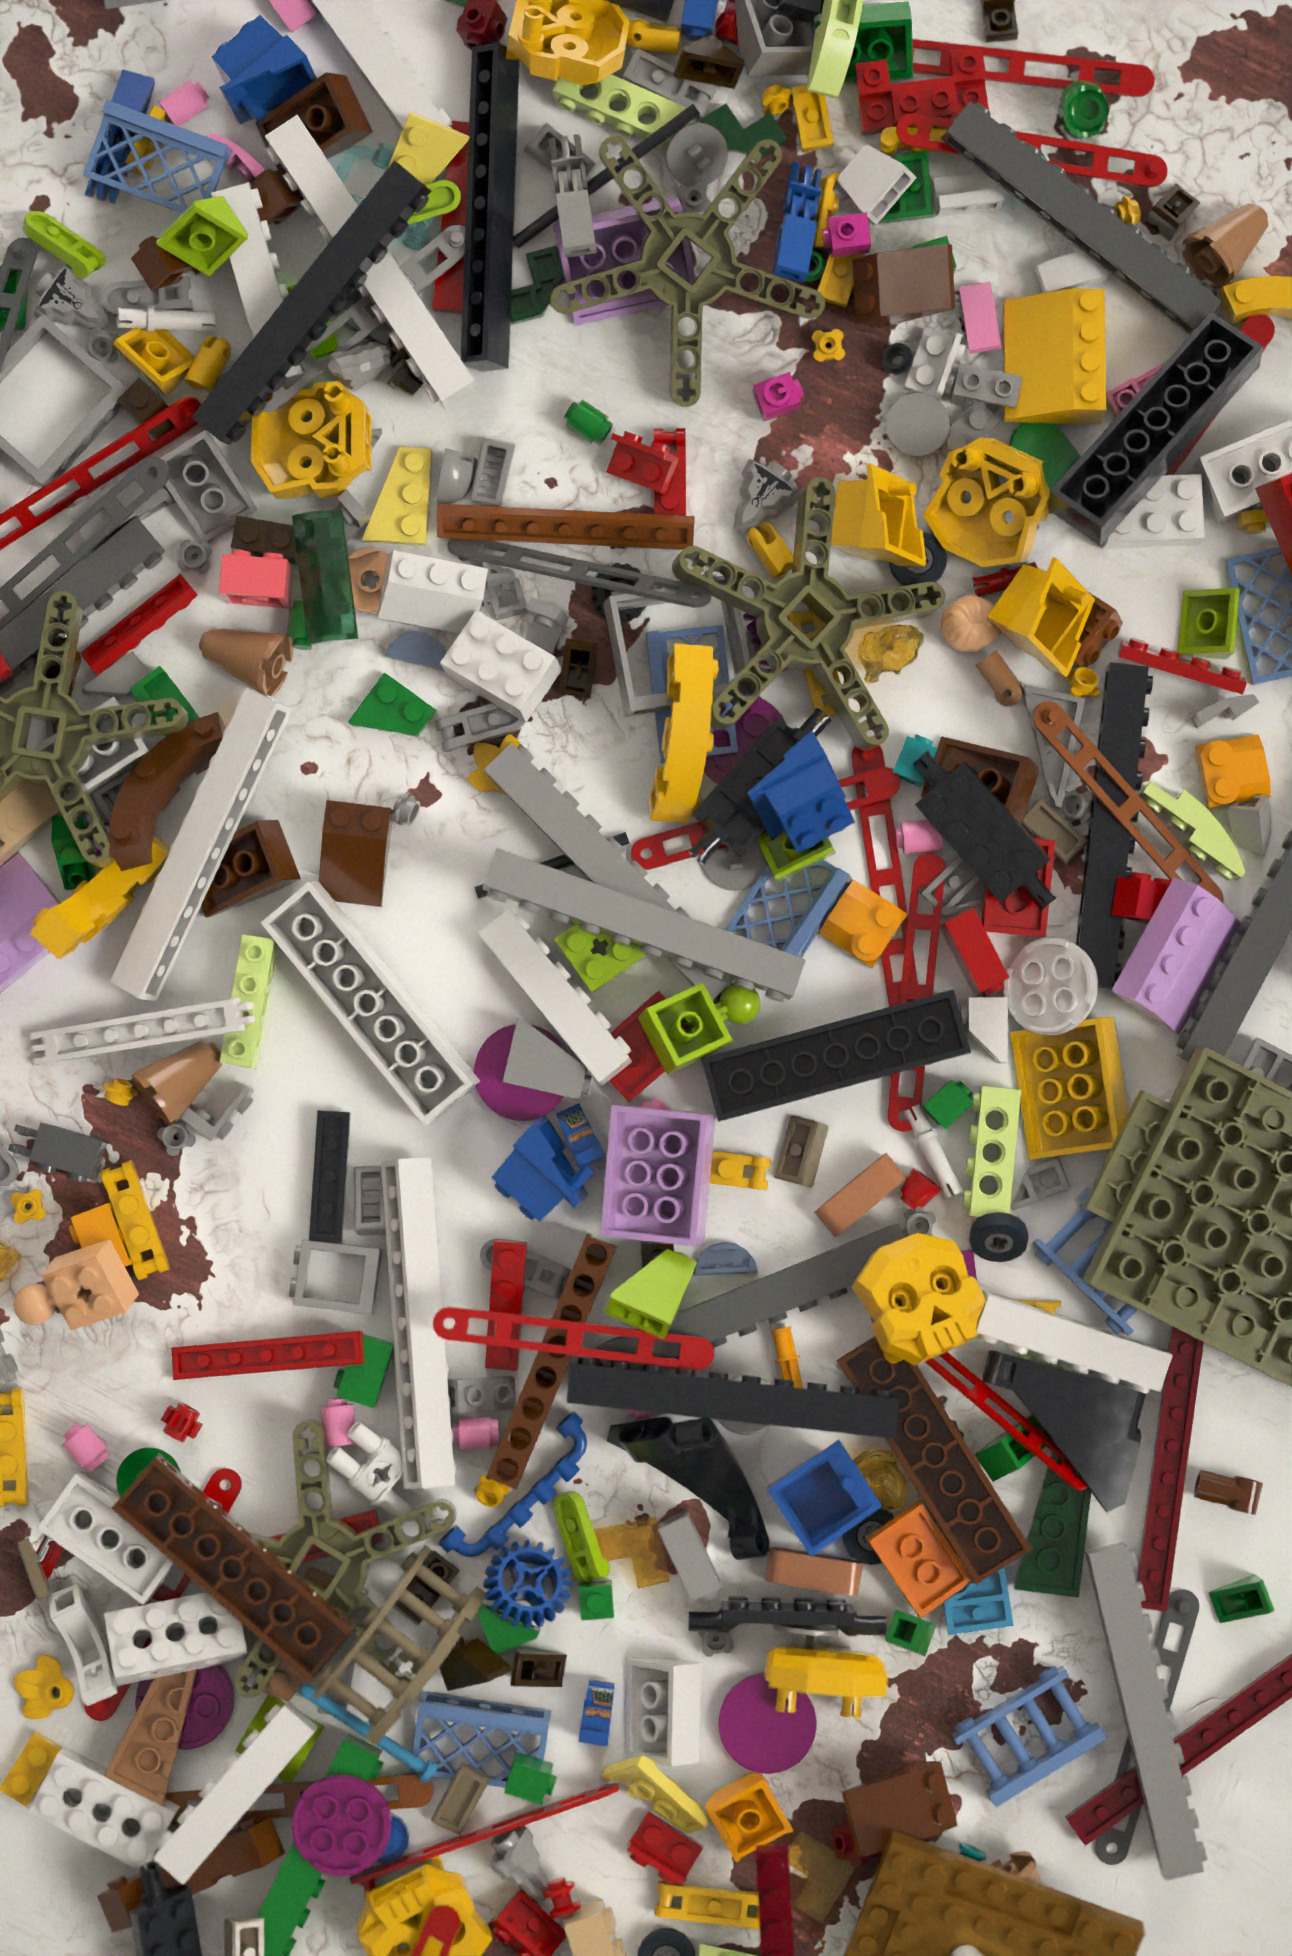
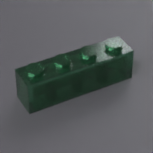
(325, 576)

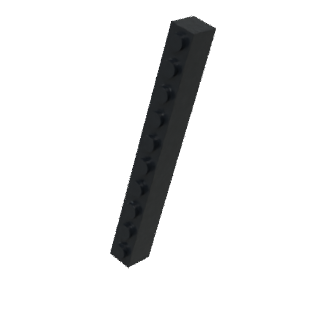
(490, 208)
(312, 304)
(1108, 842)
(733, 1400)

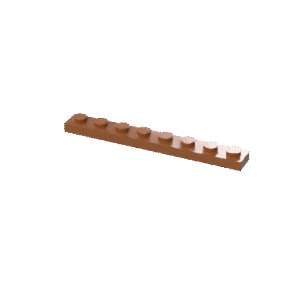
(565, 526)

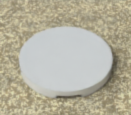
(1051, 986)

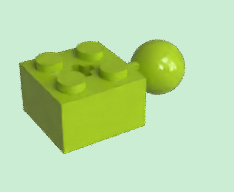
(596, 969)
(703, 1019)

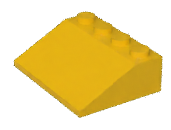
(1059, 353)
(1070, 1088)

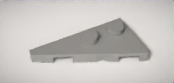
(1053, 765)

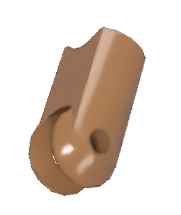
(1001, 679)

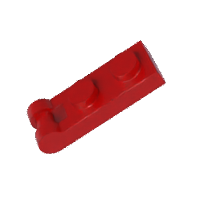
(675, 499)

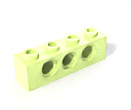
(612, 89)
(253, 985)
(1007, 1104)

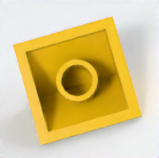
(156, 357)

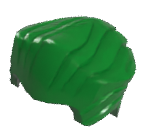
(1083, 109)

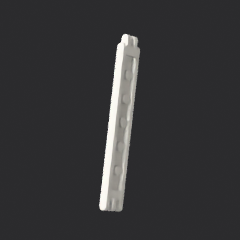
(141, 1030)

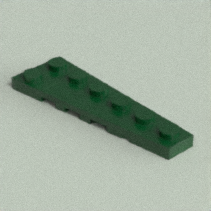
(1055, 1539)

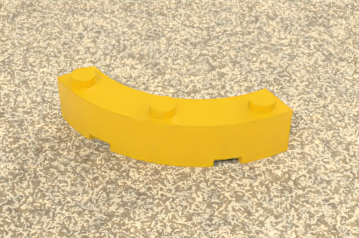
(1257, 296)
(685, 734)
(94, 904)

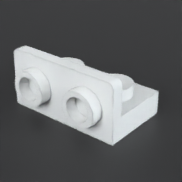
(934, 362)

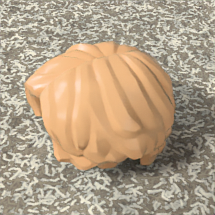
(967, 624)

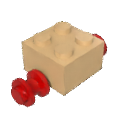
(588, 1926)

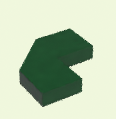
(741, 139)
(533, 300)

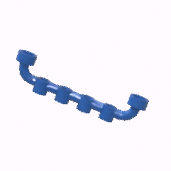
(540, 1491)

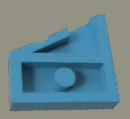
(979, 1606)

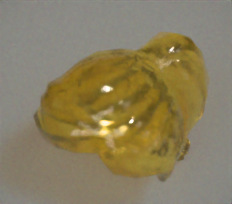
(888, 650)
(883, 1477)

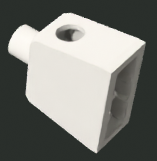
(873, 180)

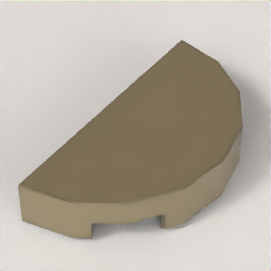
(34, 1570)

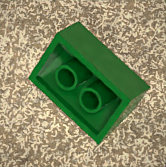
(883, 35)

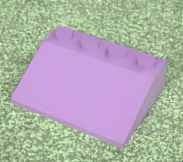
(619, 242)
(21, 899)
(1177, 954)
(658, 1175)

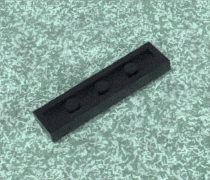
(329, 1176)

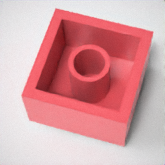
(256, 580)

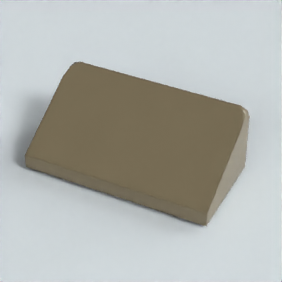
(801, 1151)
(244, 1936)

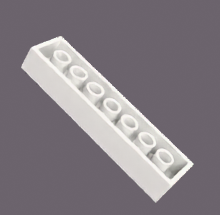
(370, 1001)

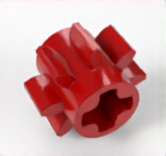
(181, 1422)

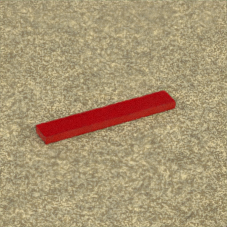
(449, 286)
(268, 1355)

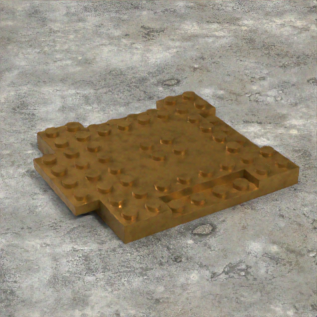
(938, 1900)

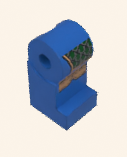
(580, 1135)
(597, 1713)

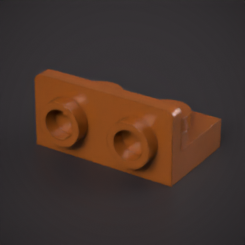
(1101, 626)

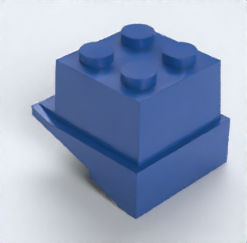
(260, 70)
(802, 797)
(540, 1173)
(824, 1497)

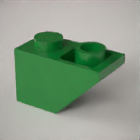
(71, 863)

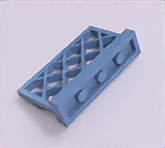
(162, 132)
(1250, 558)
(658, 672)
(811, 919)
(483, 1714)

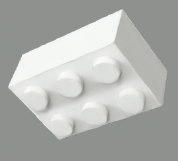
(1164, 517)
(501, 666)

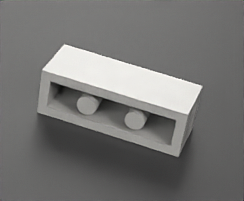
(156, 503)

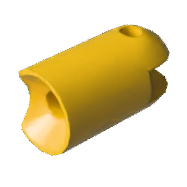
(654, 37)
(208, 363)
(772, 554)

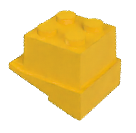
(878, 519)
(1044, 614)

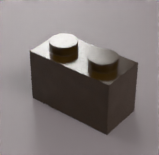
(264, 537)

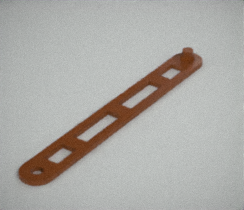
(1050, 721)
(411, 1795)

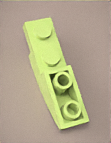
(833, 46)
(1207, 836)

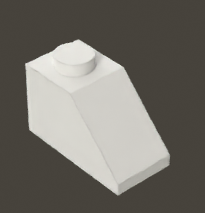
(988, 1024)

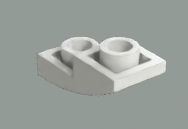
(1069, 272)

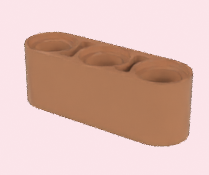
(860, 1194)
(814, 1572)

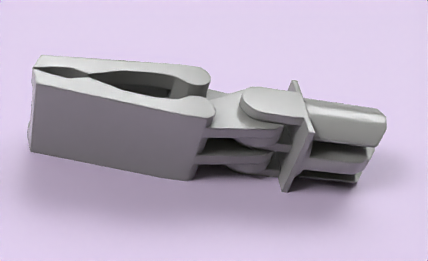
(572, 206)

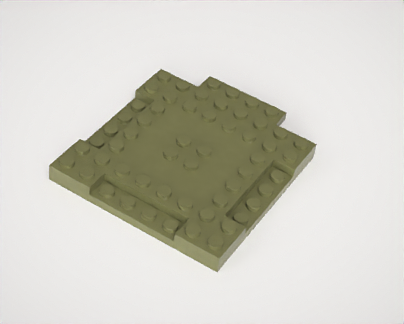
(1204, 1212)

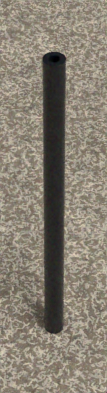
(604, 176)

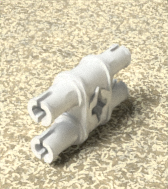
(361, 1475)

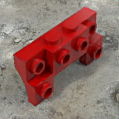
(885, 103)

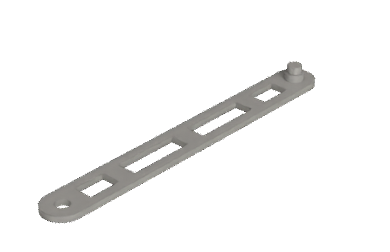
(449, 242)

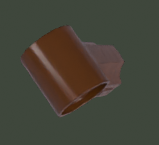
(1236, 1492)

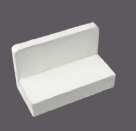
(966, 194)

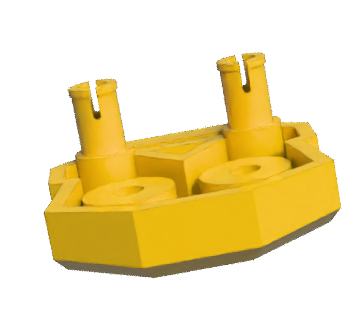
(568, 39)
(285, 442)
(980, 527)
(910, 1273)
(824, 1672)
(400, 1910)

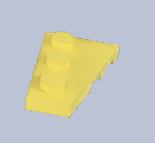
(426, 147)
(404, 501)
(649, 1783)

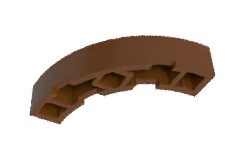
(164, 269)
(155, 783)
(239, 1852)

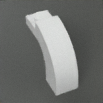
(86, 1641)

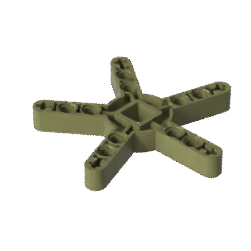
(707, 232)
(786, 644)
(76, 729)
(343, 1543)

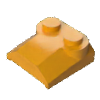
(1232, 770)
(862, 923)
(747, 1814)

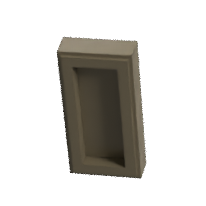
(1048, 824)
(460, 1798)

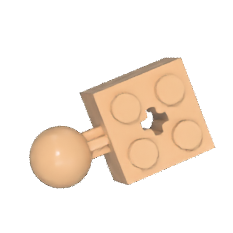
(83, 1285)

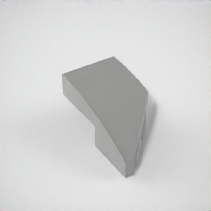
(504, 591)
(117, 678)
(1233, 706)
(1040, 1183)

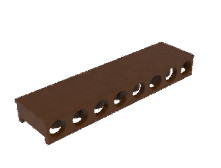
(550, 1367)
(940, 1464)
(234, 1568)

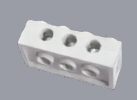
(1245, 458)
(91, 1544)
(169, 1657)
(85, 1820)

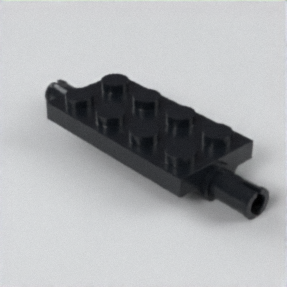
(728, 808)
(983, 831)
(801, 1612)
(165, 1919)

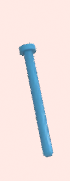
(423, 1768)

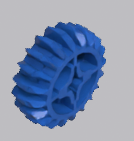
(540, 1606)

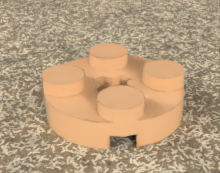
(360, 563)

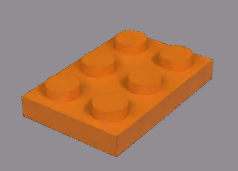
(919, 1559)

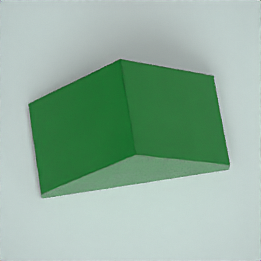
(1241, 1599)
(502, 1634)

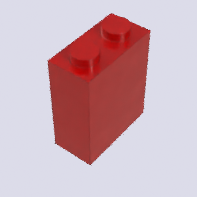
(974, 953)

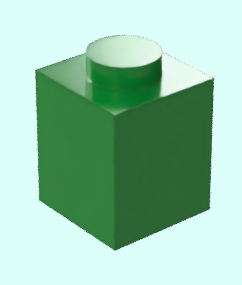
(948, 1103)
(596, 1600)
(910, 1633)
(530, 1778)

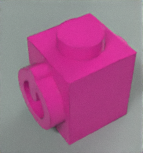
(847, 235)
(778, 396)

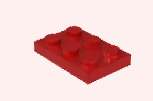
(1018, 912)
(645, 1064)

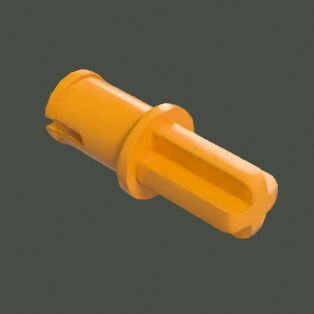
(787, 1355)

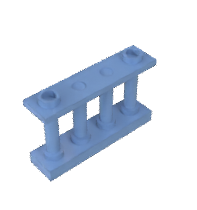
(1047, 1255)
(1030, 1769)

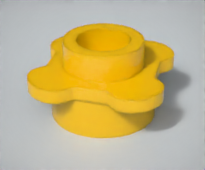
(776, 99)
(1128, 211)
(834, 338)
(1083, 682)
(119, 1091)
(34, 1199)
(490, 1492)

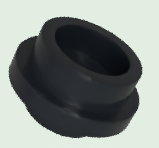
(891, 352)

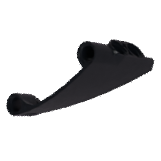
(1084, 1417)
(703, 1463)

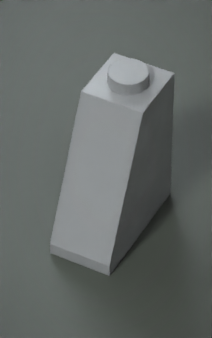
(543, 1066)

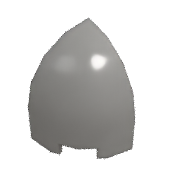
(455, 477)
(1252, 824)

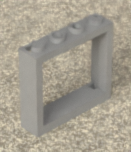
(88, 428)
(659, 702)

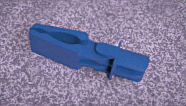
(132, 92)
(798, 227)

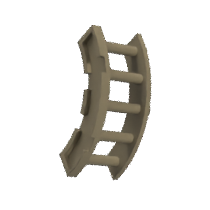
(425, 1660)

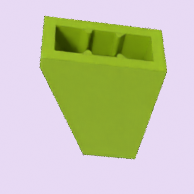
(653, 1293)

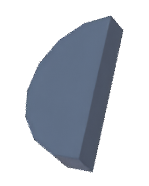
(418, 649)
(724, 1259)

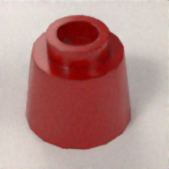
(918, 1189)

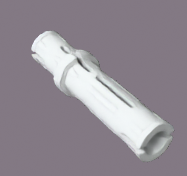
(165, 319)
(933, 1152)

